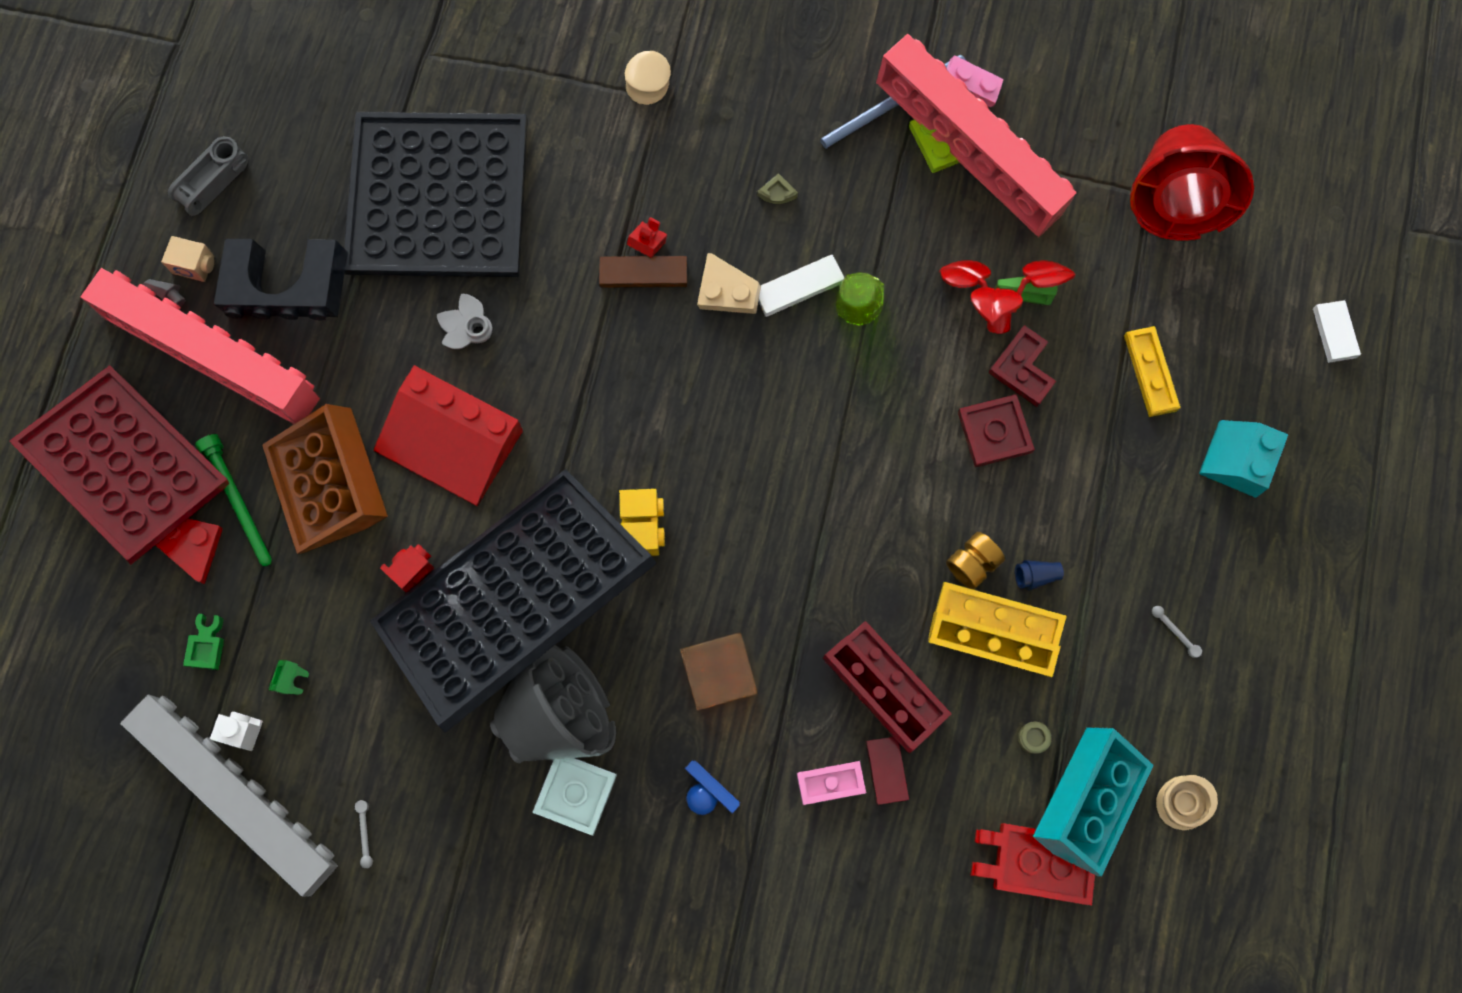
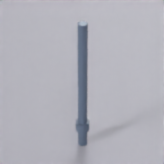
(862, 119)

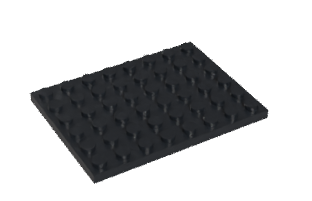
(509, 597)

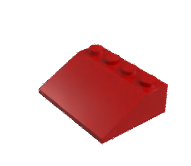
(447, 435)

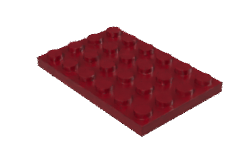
(120, 464)

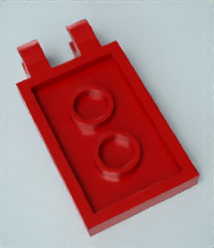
(1030, 868)

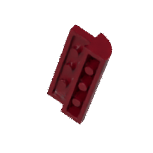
(887, 686)

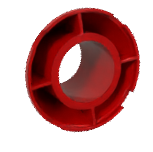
(1190, 185)

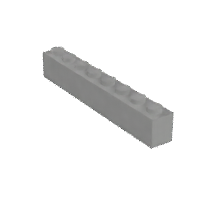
(230, 795)

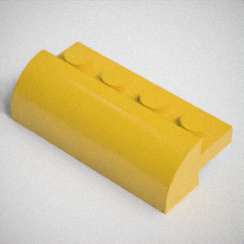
(997, 629)

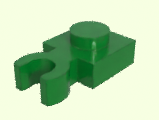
(205, 649)

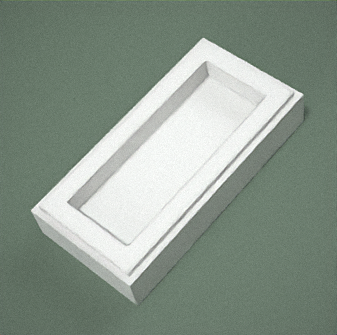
(1336, 331)

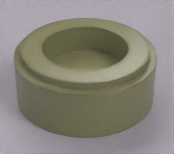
(1034, 737)

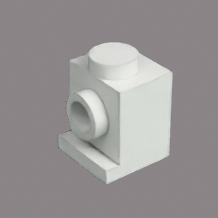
(236, 730)

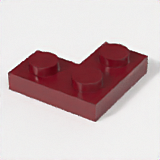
(1016, 369)

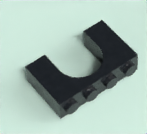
(312, 296)

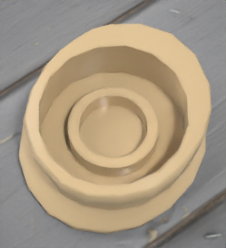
(647, 77)
(1186, 802)

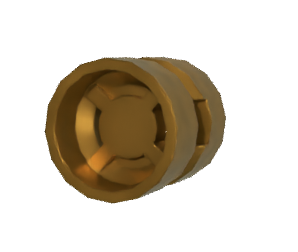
(979, 557)

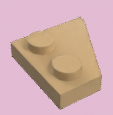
(727, 288)

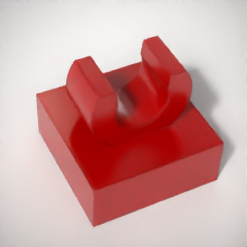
(647, 238)

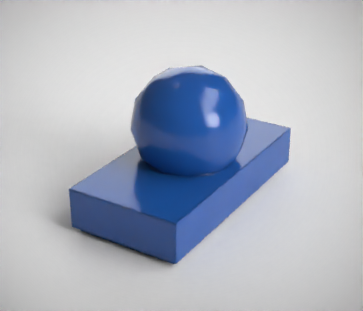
(705, 795)

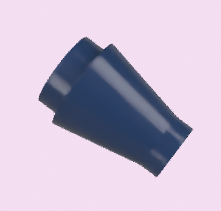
(1037, 573)

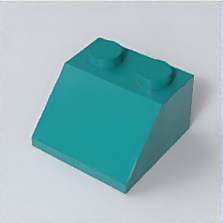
(1244, 455)

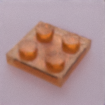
(718, 671)

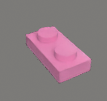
(978, 81)
(831, 783)

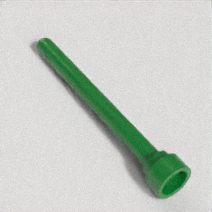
(211, 449)

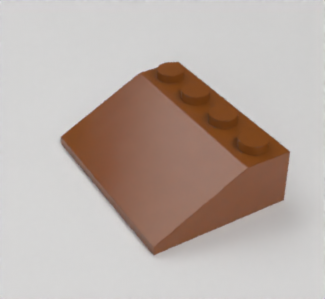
(324, 478)

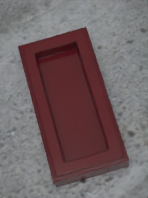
(887, 770)

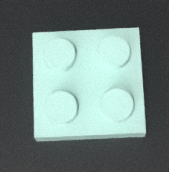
(575, 794)

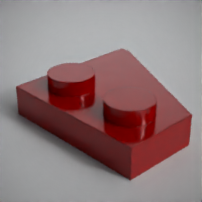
(192, 547)

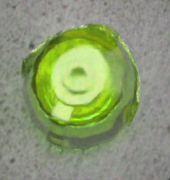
(860, 298)

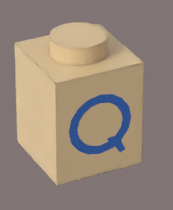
(188, 258)

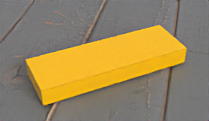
(1152, 371)

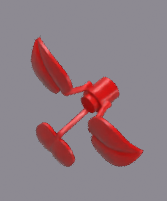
(999, 304)

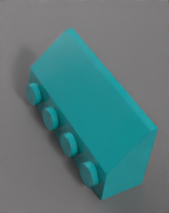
(1094, 800)

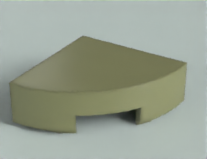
(777, 191)

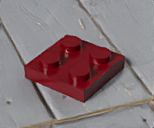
(995, 430)

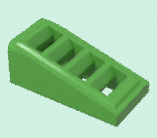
(1030, 293)

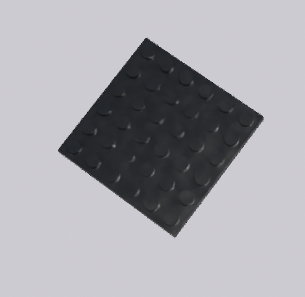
(436, 194)

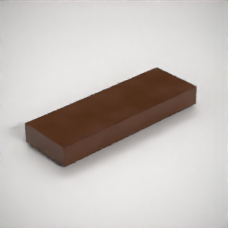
(643, 271)

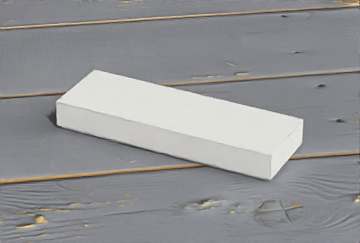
(799, 285)

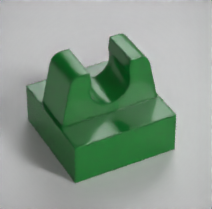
(284, 676)

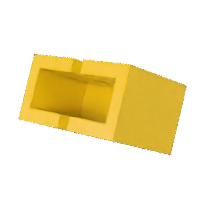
(640, 517)

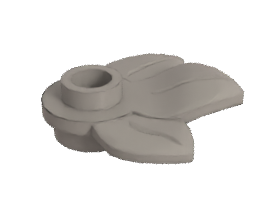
(461, 323)

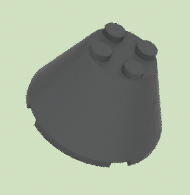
(554, 711)

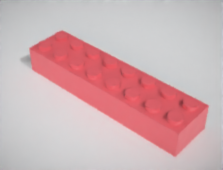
(974, 135)
(200, 346)

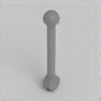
(1193, 650)
(362, 807)

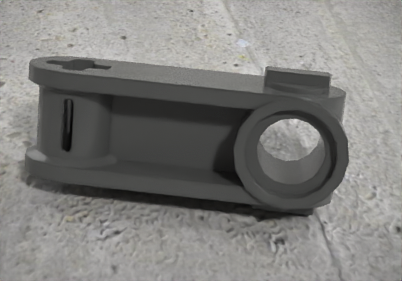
(208, 175)

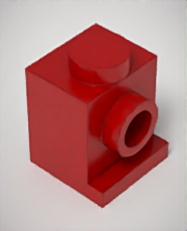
(409, 567)

